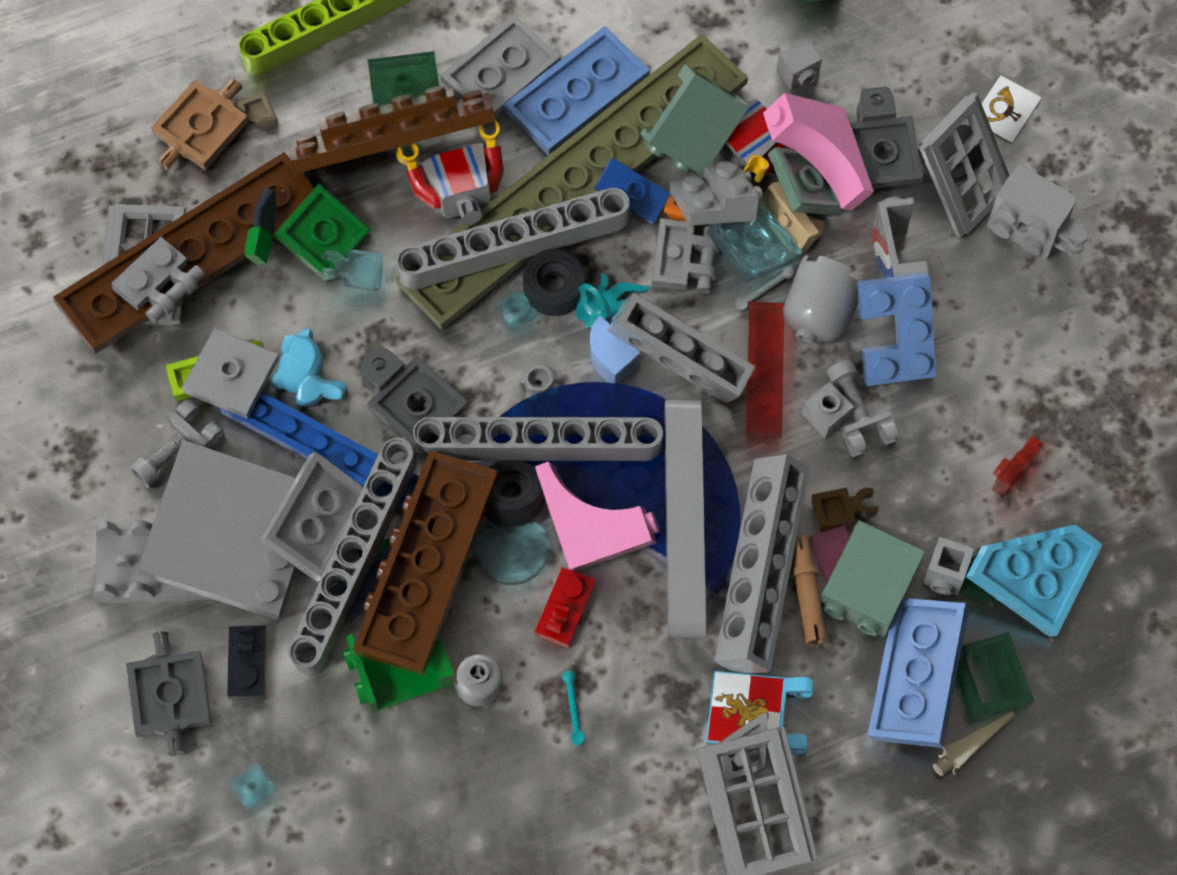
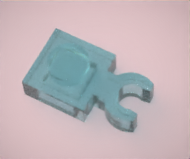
(359, 268)

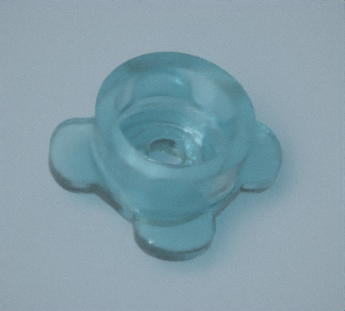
(519, 301)
(249, 796)

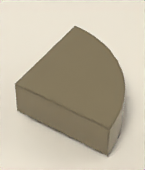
(258, 109)

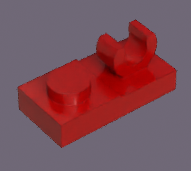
(565, 607)

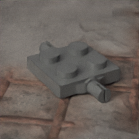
(168, 693)

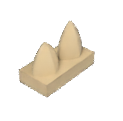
(799, 226)

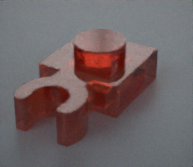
(1010, 471)

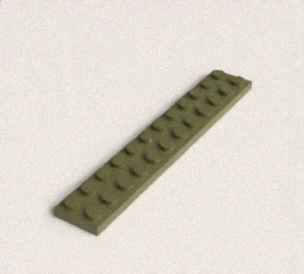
(575, 169)

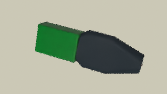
(260, 237)

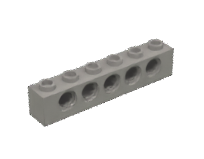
(762, 565)

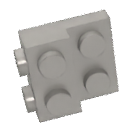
(719, 197)

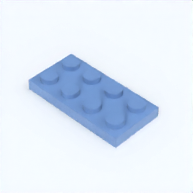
(576, 90)
(918, 673)

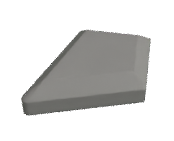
(757, 756)

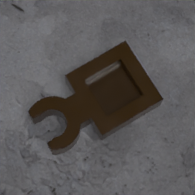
(838, 509)

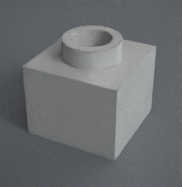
(799, 65)
(825, 419)

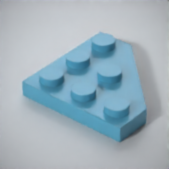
(1037, 573)

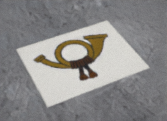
(1008, 107)

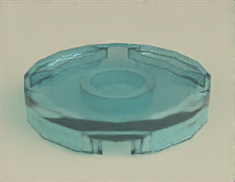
(512, 553)

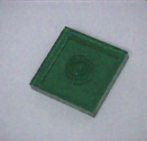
(402, 76)

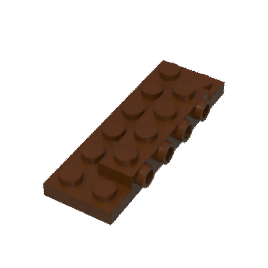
(390, 126)
(425, 562)

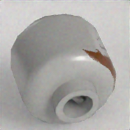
(487, 686)

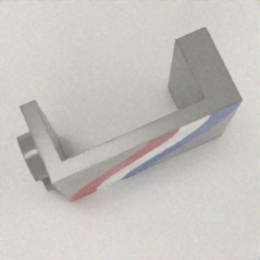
(893, 220)

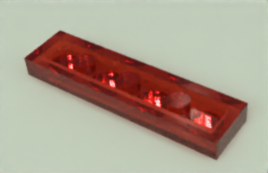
(765, 384)

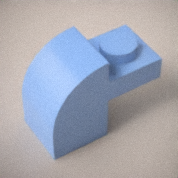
(610, 355)

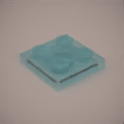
(755, 246)

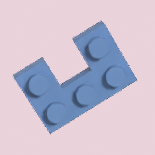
(911, 303)

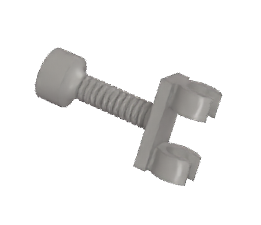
(843, 375)
(147, 470)

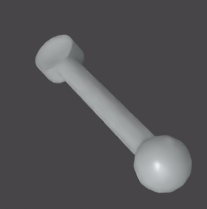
(741, 303)

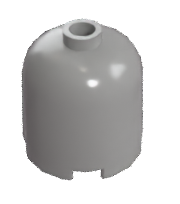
(821, 300)

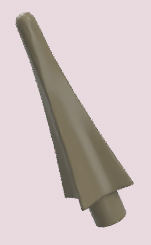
(961, 751)

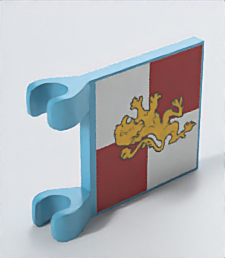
(742, 697)

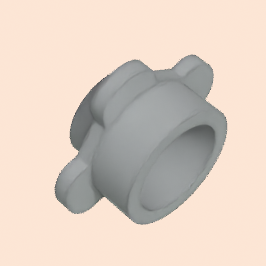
(537, 373)

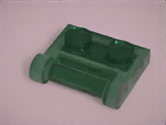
(1001, 674)

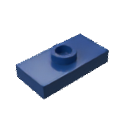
(644, 196)

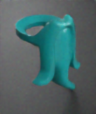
(603, 301)

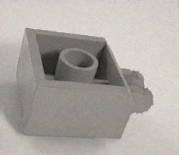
(1036, 215)

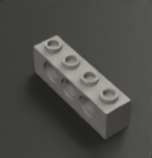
(681, 348)

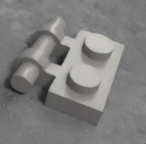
(673, 256)
(150, 273)

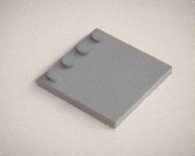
(213, 529)

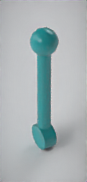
(577, 736)

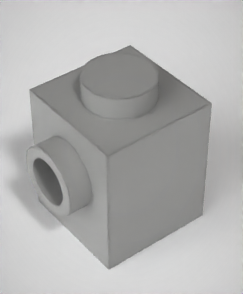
(948, 567)

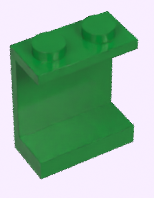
(388, 686)

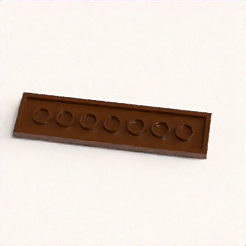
(207, 236)

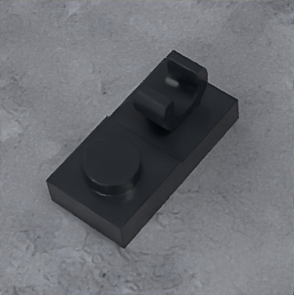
(247, 663)

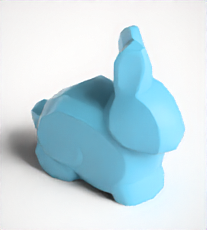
(301, 370)

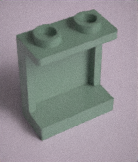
(695, 122)
(871, 579)

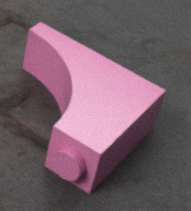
(824, 139)
(593, 533)

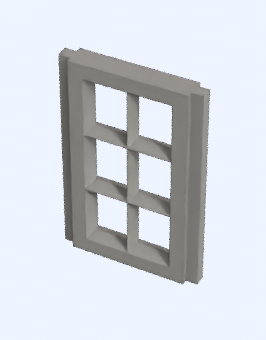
(939, 169)
(116, 234)
(790, 795)

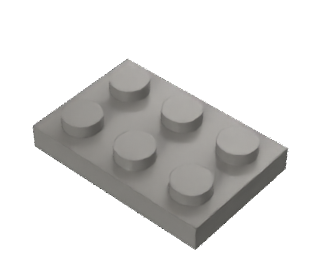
(501, 64)
(312, 516)

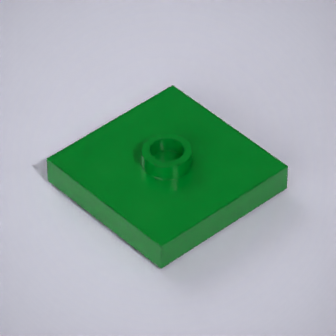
(320, 226)

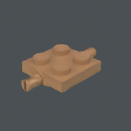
(200, 124)

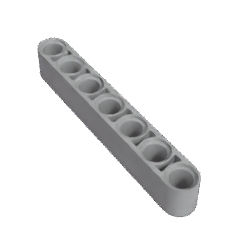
(502, 251)
(553, 428)
(685, 519)
(353, 573)

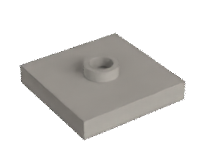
(230, 373)

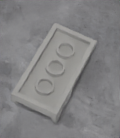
(117, 563)

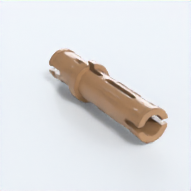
(804, 574)

